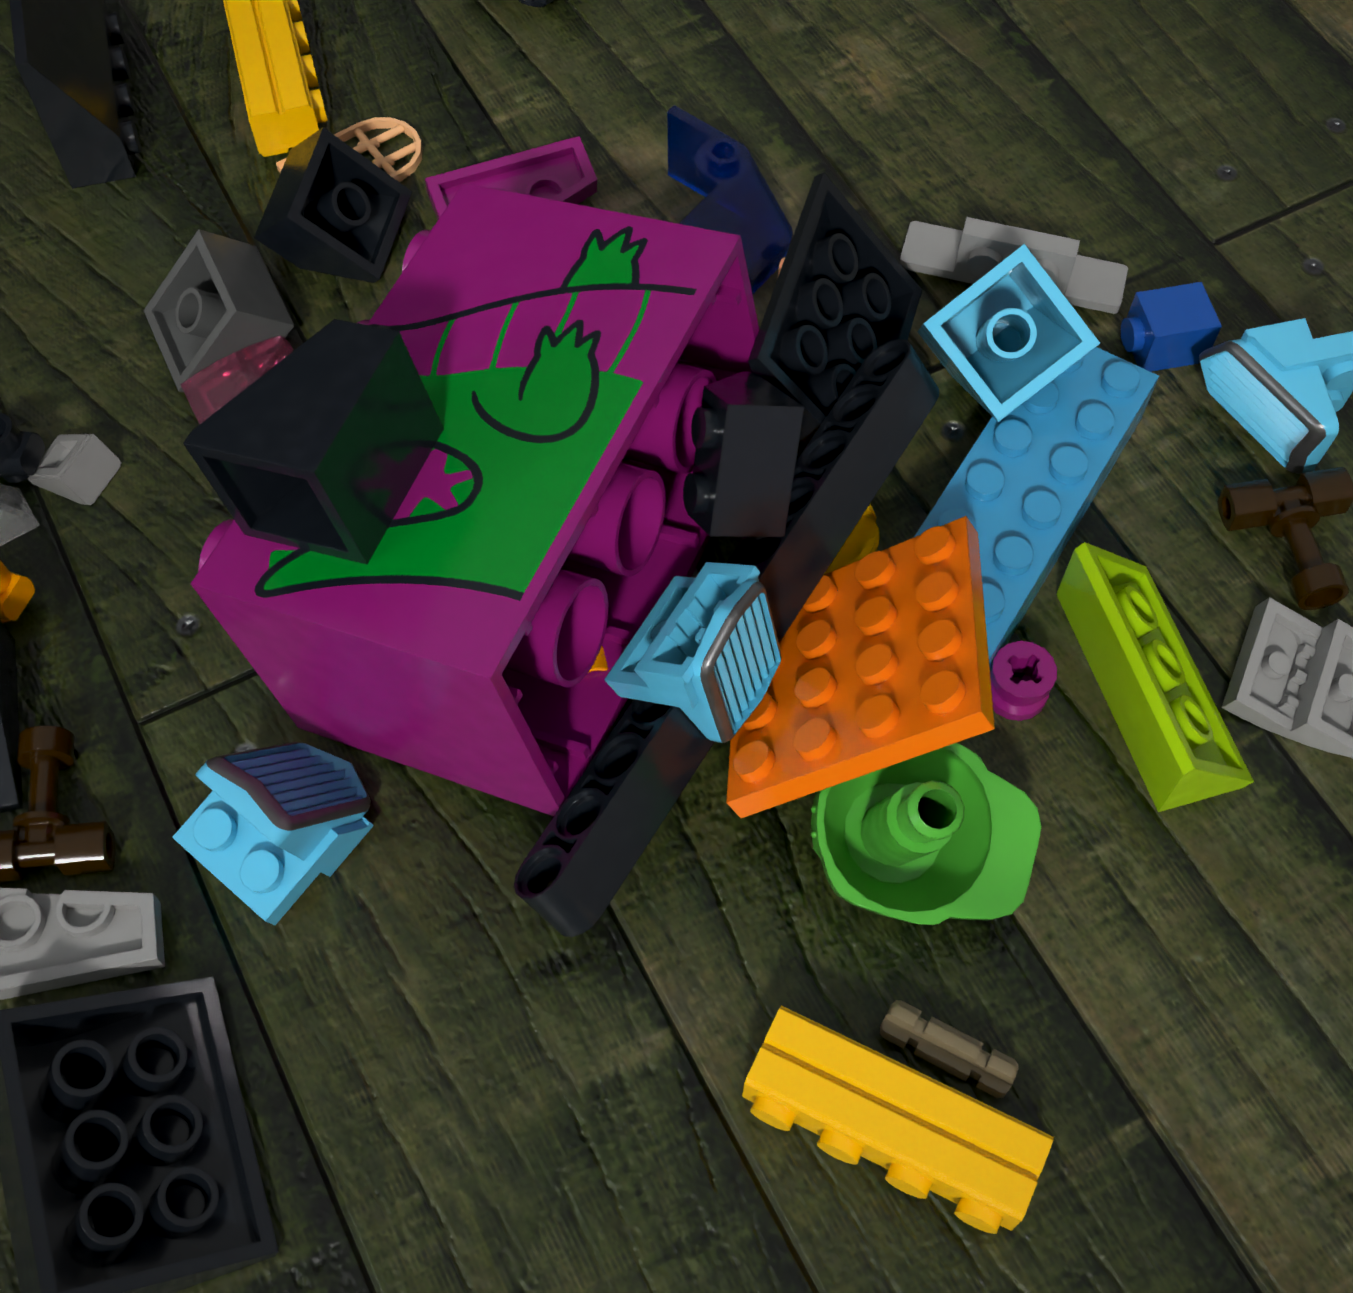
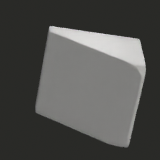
(76, 468)

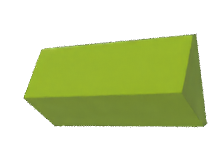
(1149, 680)

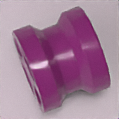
(1024, 696)

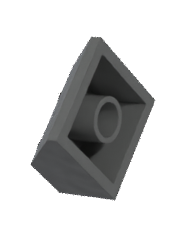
(214, 305)

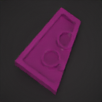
(549, 171)

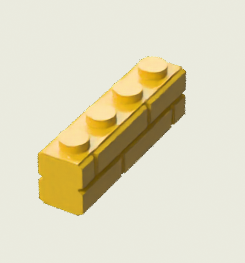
(274, 73)
(897, 1119)

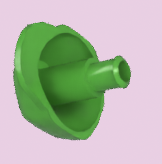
(928, 839)

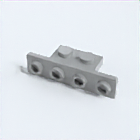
(985, 244)

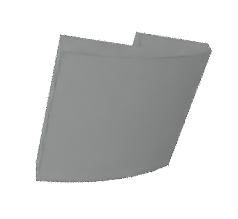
(1296, 678)

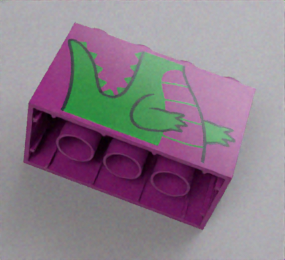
(545, 514)

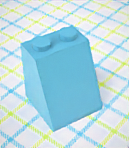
(1008, 334)

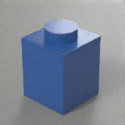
(1170, 326)

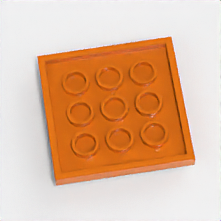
(871, 672)

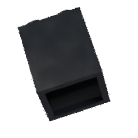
(322, 442)

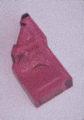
(229, 376)

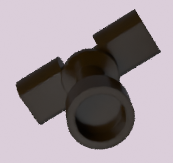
(1292, 514)
(42, 834)

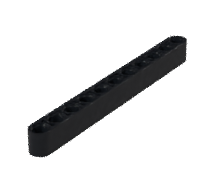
(655, 745)

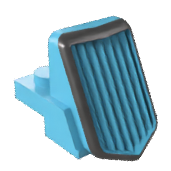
(1283, 388)
(704, 649)
(276, 822)

